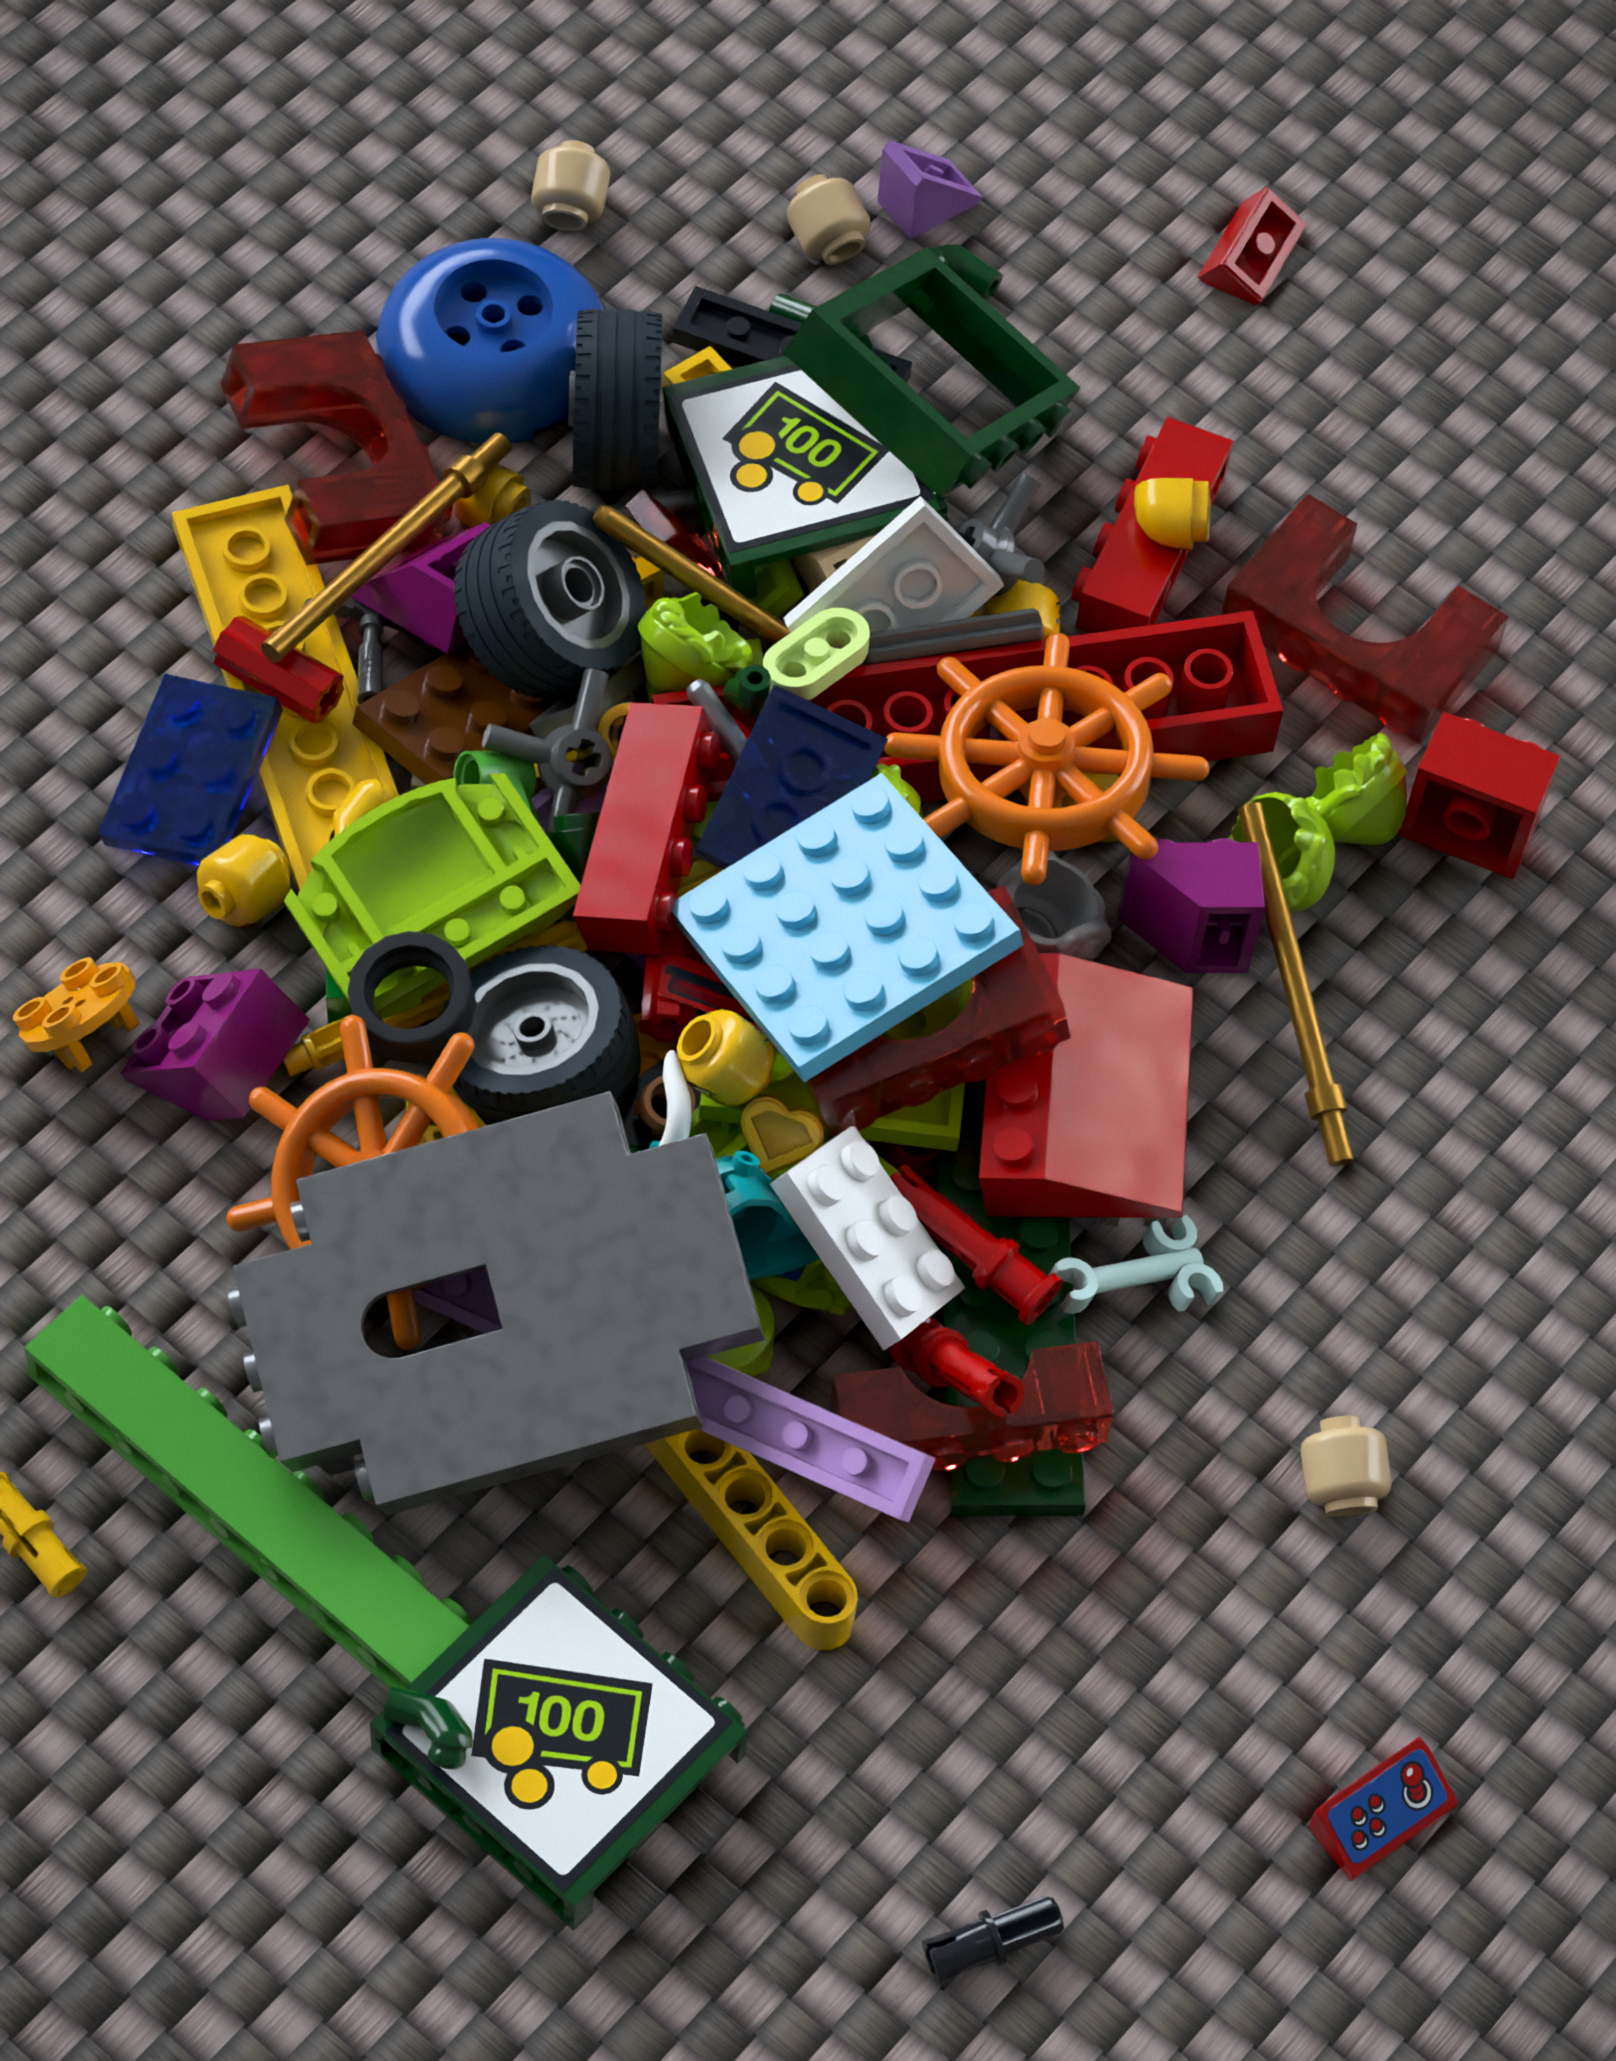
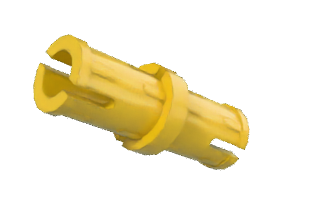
(32, 1538)

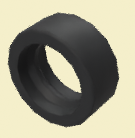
(400, 952)

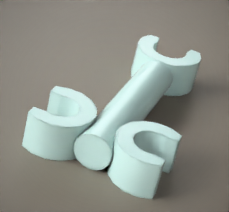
(1167, 1261)

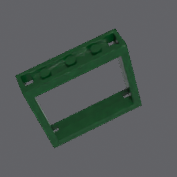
(893, 411)

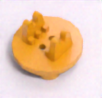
(77, 1008)

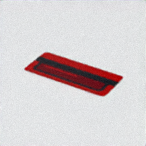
(698, 987)

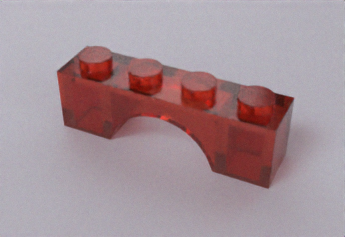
(1062, 1408)

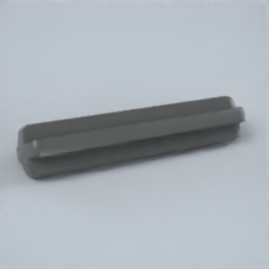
(955, 636)

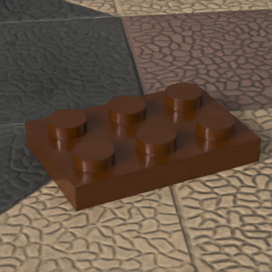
(444, 712)

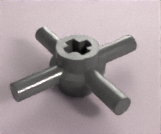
(996, 541)
(552, 751)

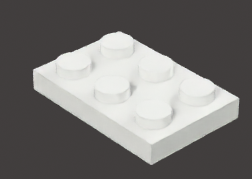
(906, 576)
(868, 1236)

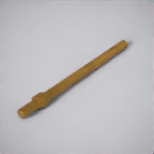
(459, 481)
(1324, 1099)

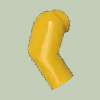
(361, 800)

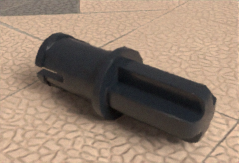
(991, 1938)

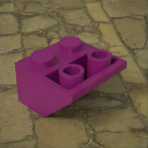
(420, 591)
(1197, 903)
(216, 1042)

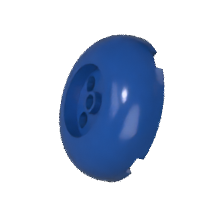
(487, 385)

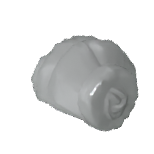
(1062, 911)

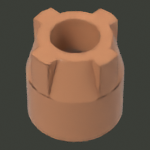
(644, 1108)

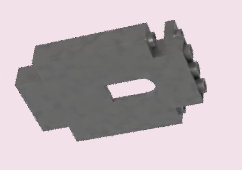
(601, 1285)

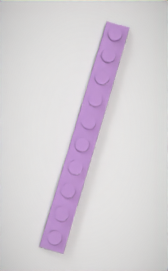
(752, 1416)

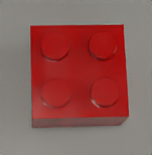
(1478, 794)

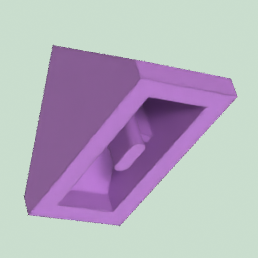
(921, 189)

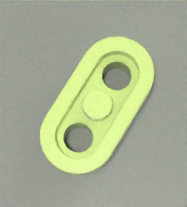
(806, 657)

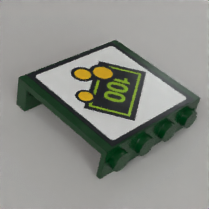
(782, 467)
(572, 1734)

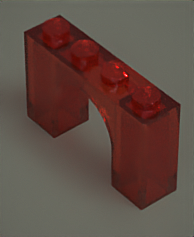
(345, 387)
(1396, 681)
(1007, 1018)

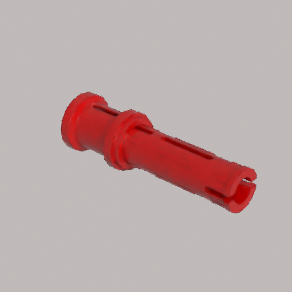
(993, 1261)
(945, 1359)

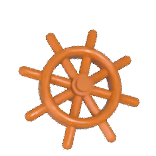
(1047, 758)
(309, 1135)

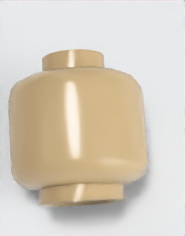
(570, 186)
(828, 219)
(1345, 1467)

